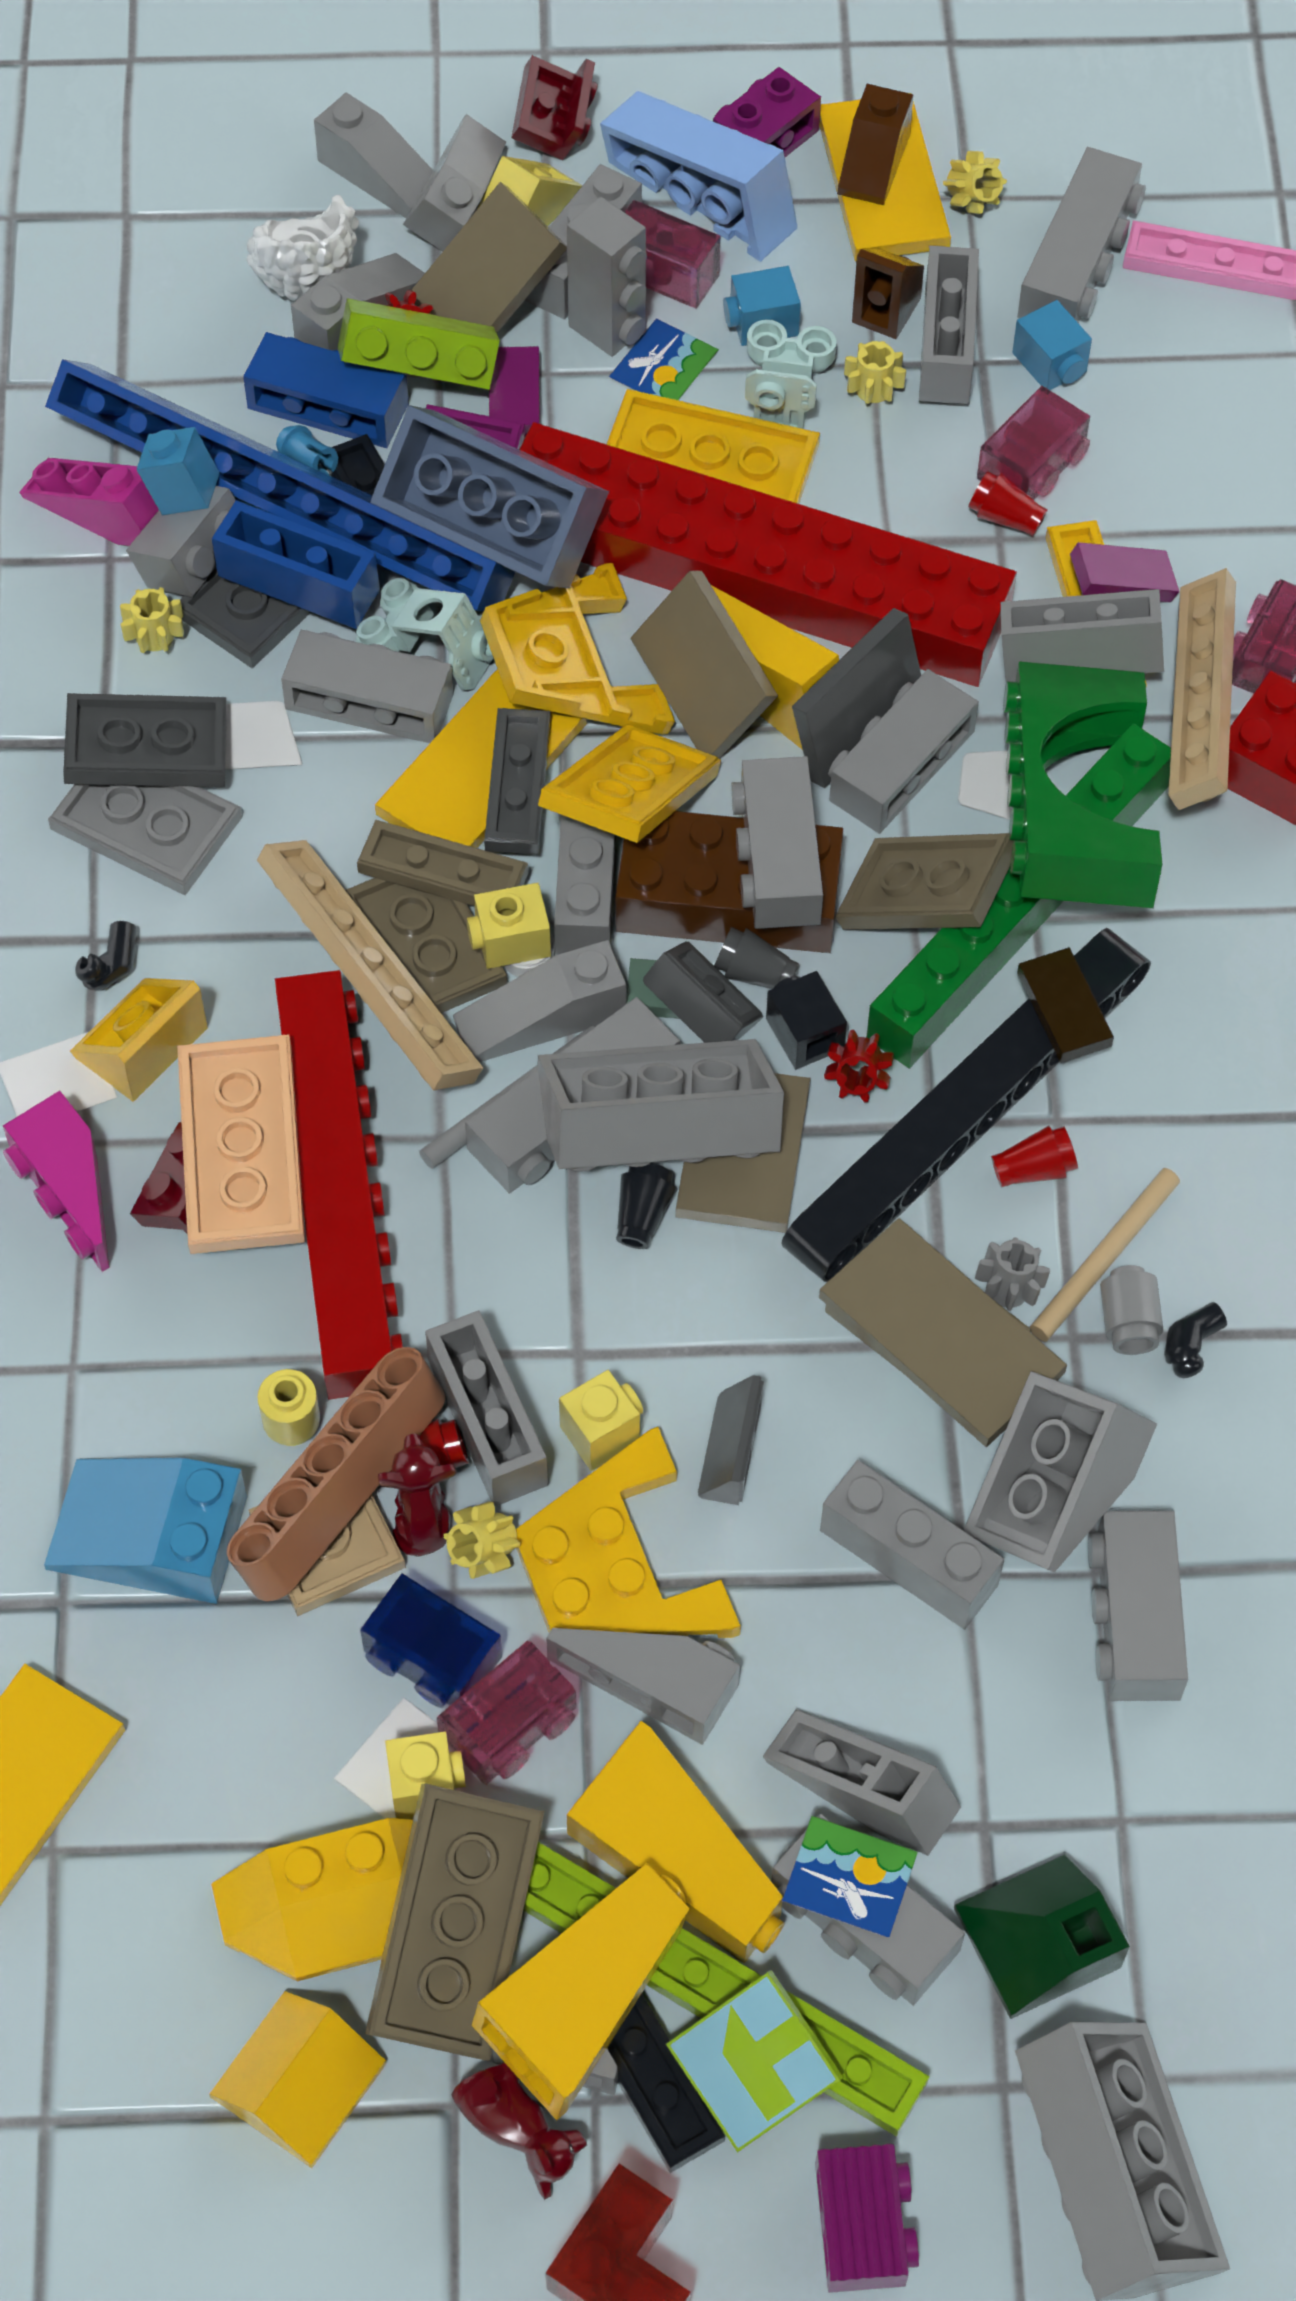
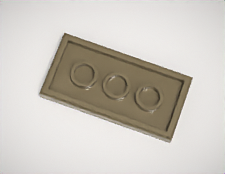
(939, 1329)
(453, 1919)

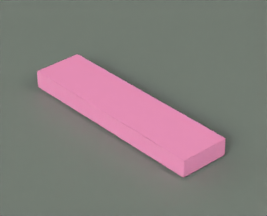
(1211, 260)

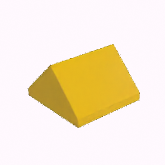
(143, 1034)
(299, 2076)

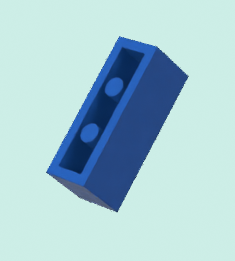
(323, 392)
(296, 564)

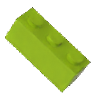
(418, 343)

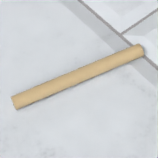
(1104, 1255)

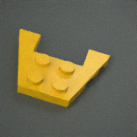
(552, 659)
(591, 1563)

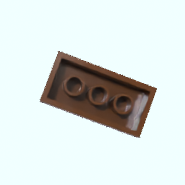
(688, 884)

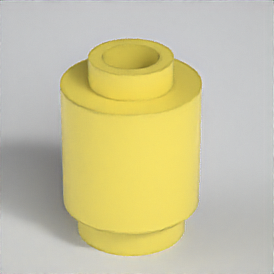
(289, 1407)

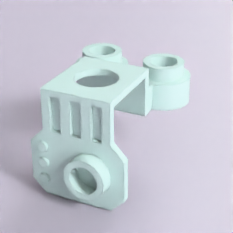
(785, 384)
(410, 616)

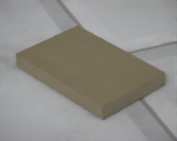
(491, 263)
(703, 665)
(926, 882)
(429, 940)
(754, 1189)

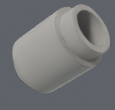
(1132, 1310)

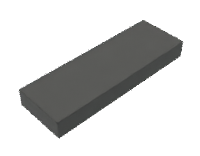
(517, 781)

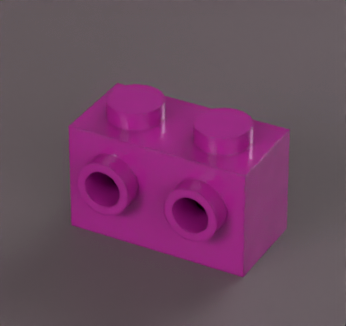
(775, 111)

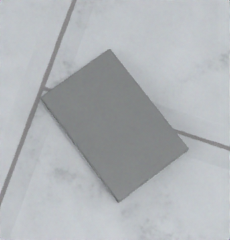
(150, 829)

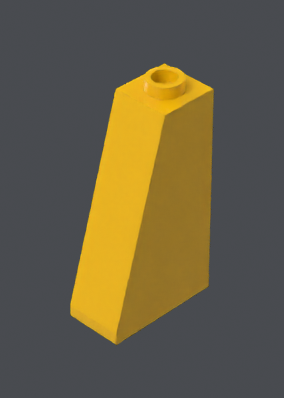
(785, 656)
(654, 1814)
(577, 1991)

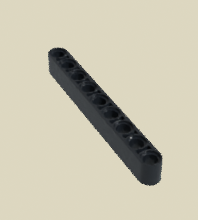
(949, 1120)

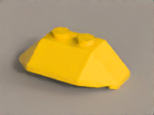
(316, 1899)

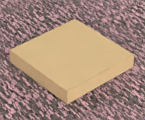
(354, 1559)

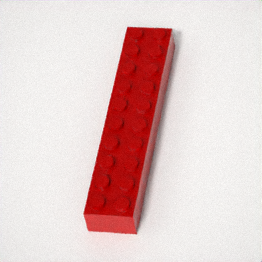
(783, 556)

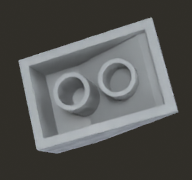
(1057, 1471)

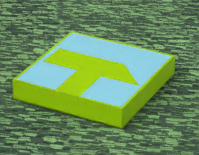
(754, 2061)

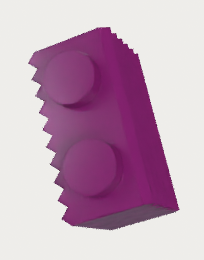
(863, 2218)

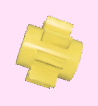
(975, 182)
(874, 372)
(152, 620)
(481, 1540)

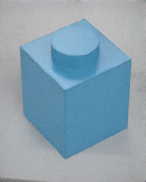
(763, 296)
(1052, 345)
(178, 471)

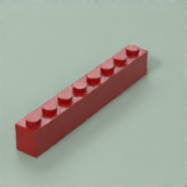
(334, 1180)

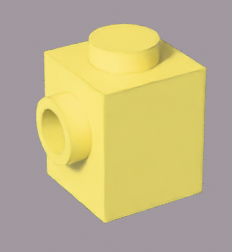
(510, 926)
(600, 1418)
(421, 1761)

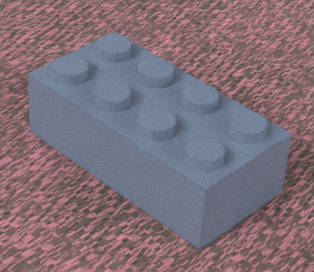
(489, 497)

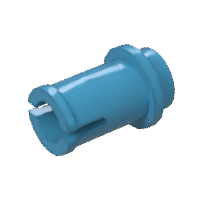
(300, 445)

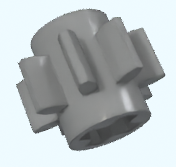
(1012, 1273)

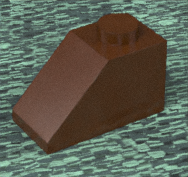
(876, 144)
(885, 291)

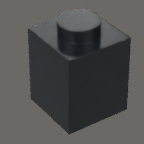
(805, 1018)

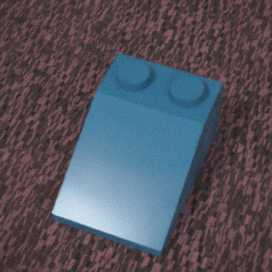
(149, 1524)

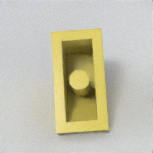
(536, 184)

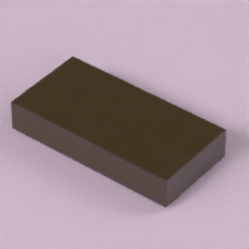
(1065, 1005)

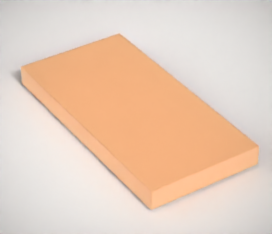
(240, 1144)

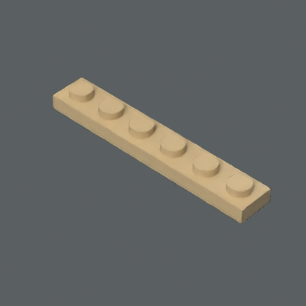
(1203, 690)
(370, 965)

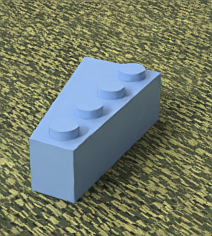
(704, 169)

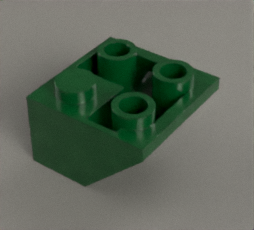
(1043, 1934)

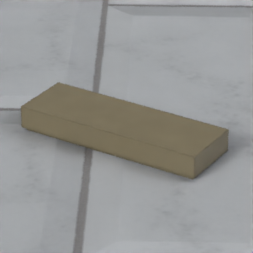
(436, 864)

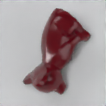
(420, 1501)
(509, 2117)

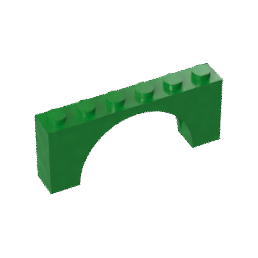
(1057, 843)

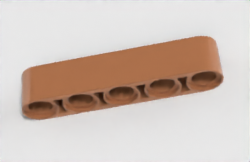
(335, 1474)

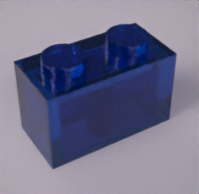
(429, 1642)

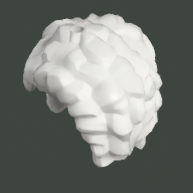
(301, 252)

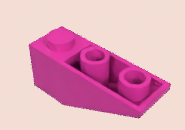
(93, 495)
(62, 1161)

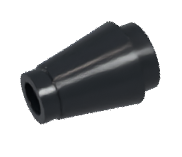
(642, 1203)

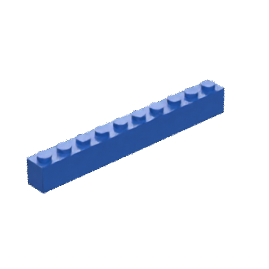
(280, 484)

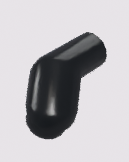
(104, 970)
(1186, 1338)

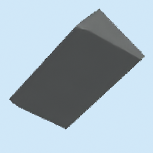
(701, 995)
(731, 1442)

